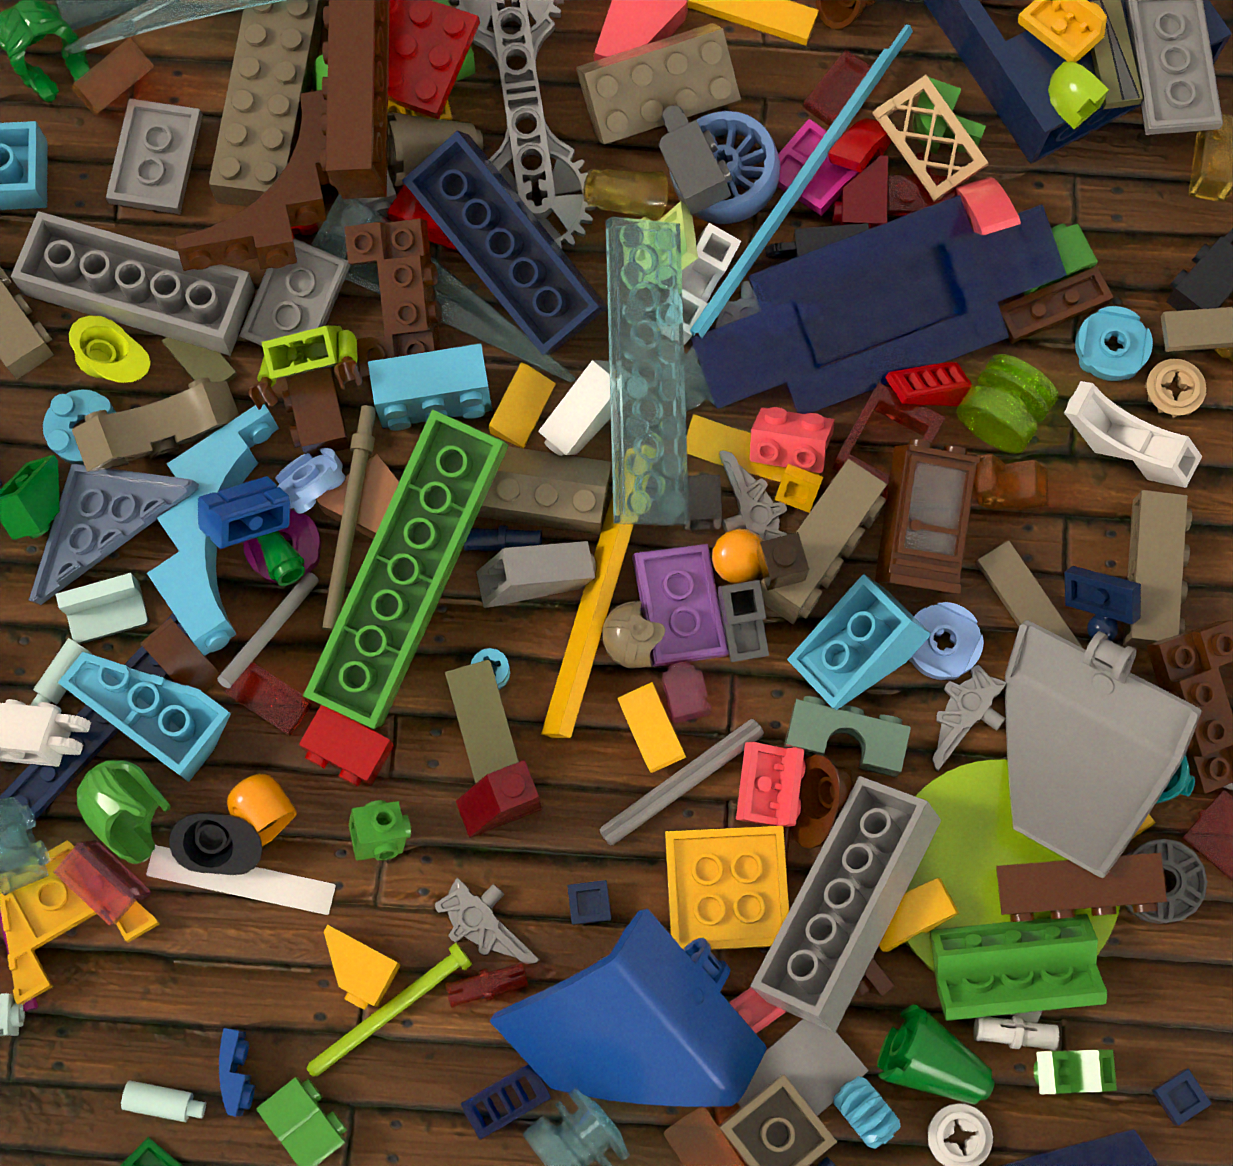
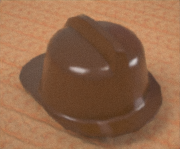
(822, 797)

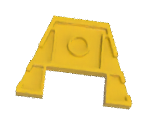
(44, 912)

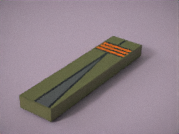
(1115, 60)

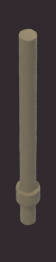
(361, 446)

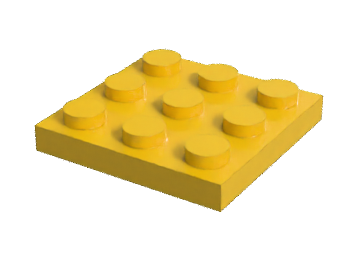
(727, 886)

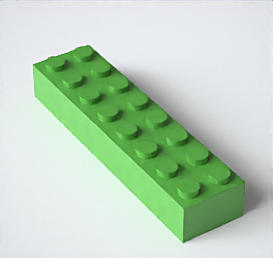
(406, 570)

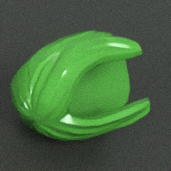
(119, 808)

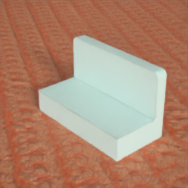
(104, 608)

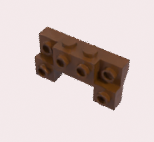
(405, 287)
(1190, 670)

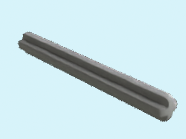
(680, 782)

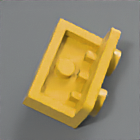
(1065, 25)

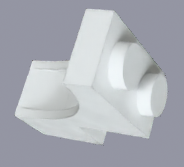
(1116, 433)

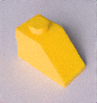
(359, 969)

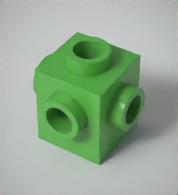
(378, 830)

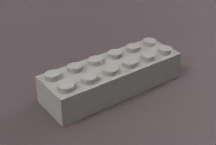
(132, 283)
(846, 903)

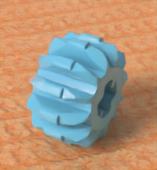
(867, 1112)

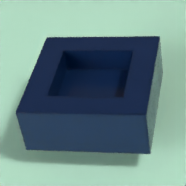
(589, 902)
(1181, 1097)

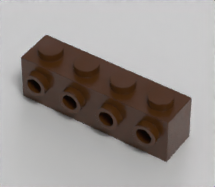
(1067, 886)

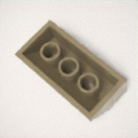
(549, 491)

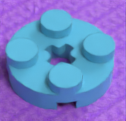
(1130, 332)
(64, 414)

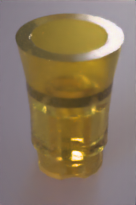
(627, 192)

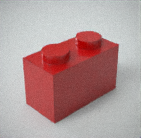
(345, 745)

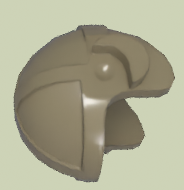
(630, 637)

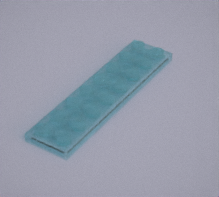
(647, 372)

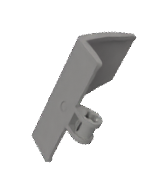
(1087, 744)

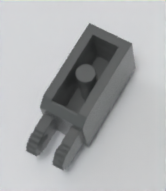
(692, 161)

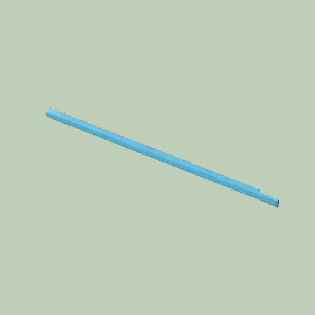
(798, 185)

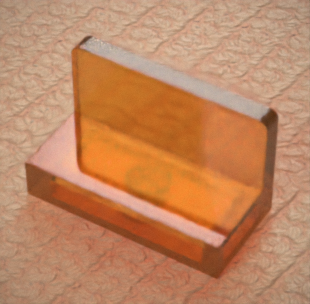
(700, 1141)

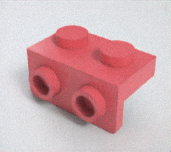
(791, 439)
(770, 785)

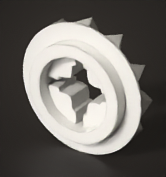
(969, 1119)

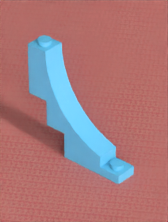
(190, 576)

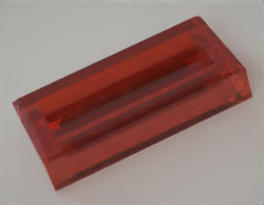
(836, 87)

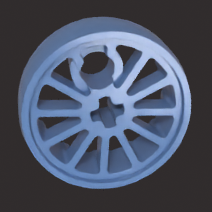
(740, 166)

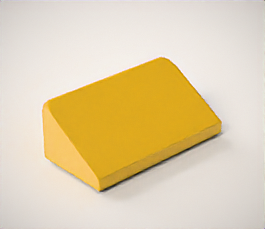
(521, 406)

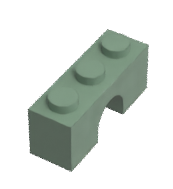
(881, 740)

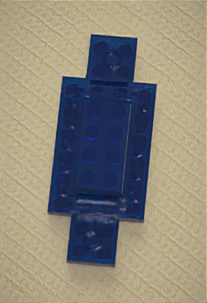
(874, 292)

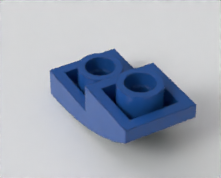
(234, 1086)

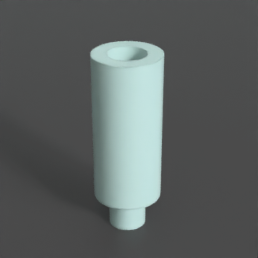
(48, 687)
(161, 1102)

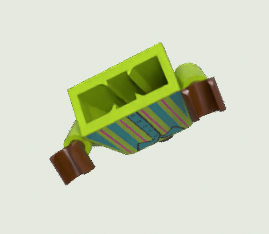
(304, 353)

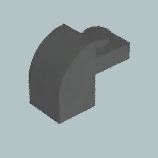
(743, 620)

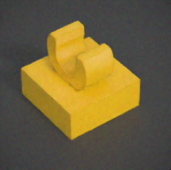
(798, 488)

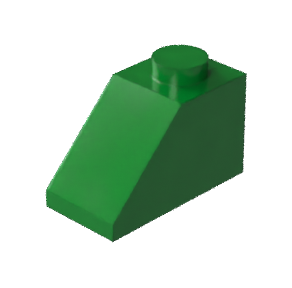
(31, 498)

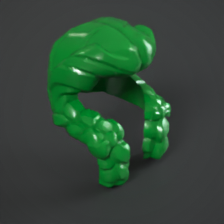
(29, 23)

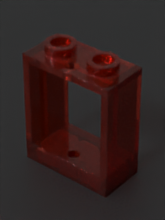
(885, 401)

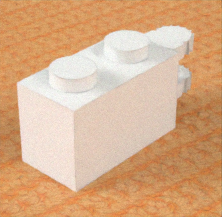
(38, 733)

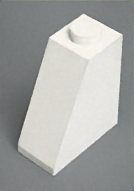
(580, 412)

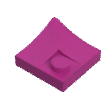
(828, 180)

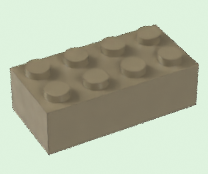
(635, 86)
(826, 535)

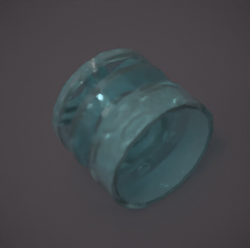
(579, 1138)

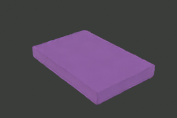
(682, 595)

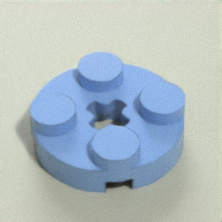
(310, 478)
(963, 633)

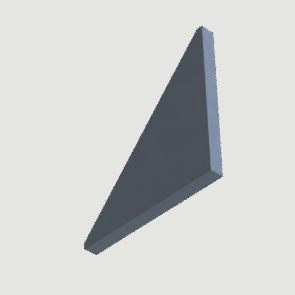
(98, 517)

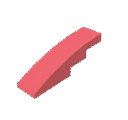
(987, 206)

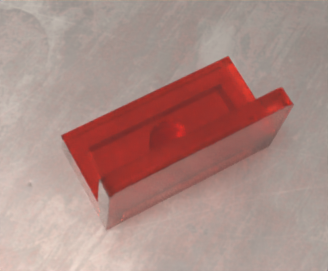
(269, 698)

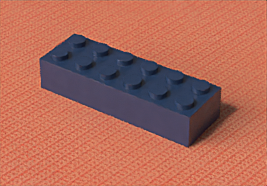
(504, 243)

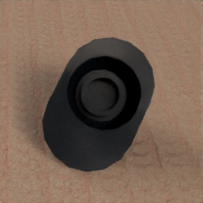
(215, 844)

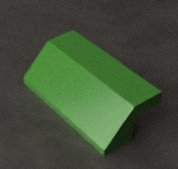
(1017, 967)

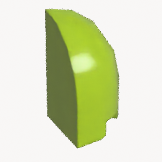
(1075, 93)

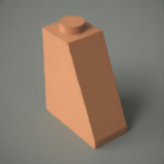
(375, 498)

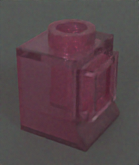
(685, 692)

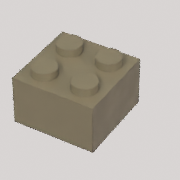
(777, 1128)

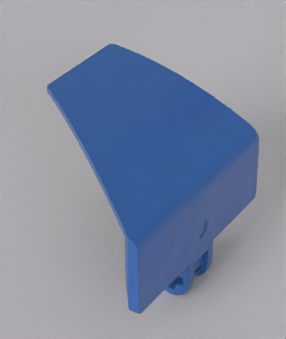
(639, 1026)

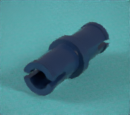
(496, 539)

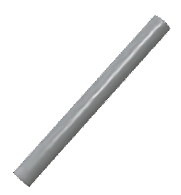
(267, 630)

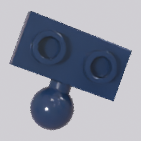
(1104, 596)

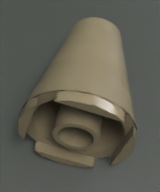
(416, 137)

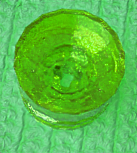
(1007, 403)

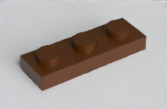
(1055, 304)

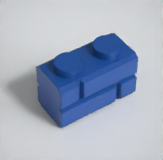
(243, 512)

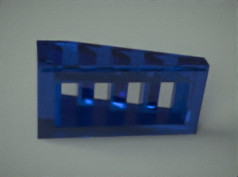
(477, 1121)

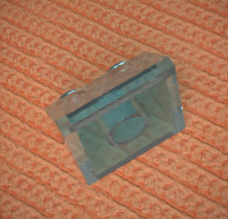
(20, 855)

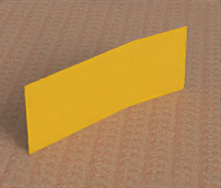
(709, 437)

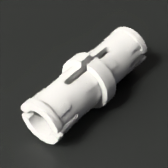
(1016, 1032)

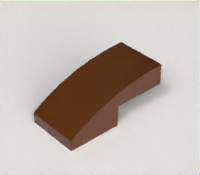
(180, 657)

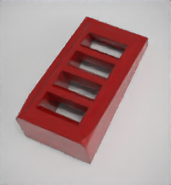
(933, 384)

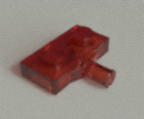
(908, 193)

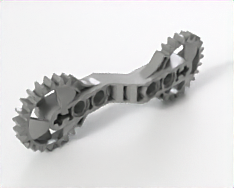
(524, 101)

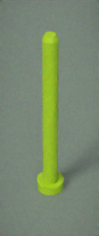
(390, 1010)

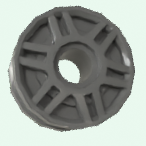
(1186, 881)

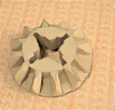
(1187, 377)

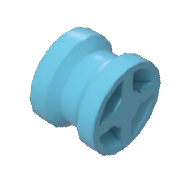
(501, 672)

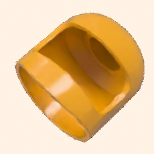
(736, 556)
(261, 802)

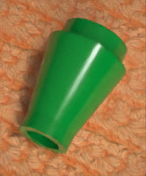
(281, 559)

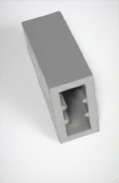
(535, 572)

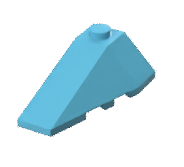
(162, 716)

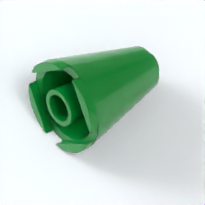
(933, 1060)

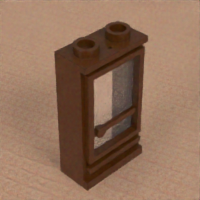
(926, 517)

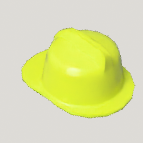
(107, 350)

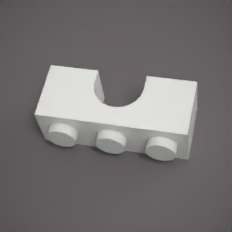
(700, 278)

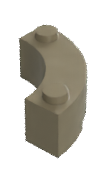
(154, 428)

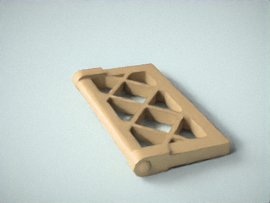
(942, 110)

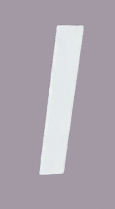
(255, 884)

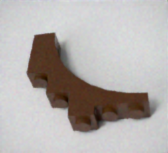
(265, 225)

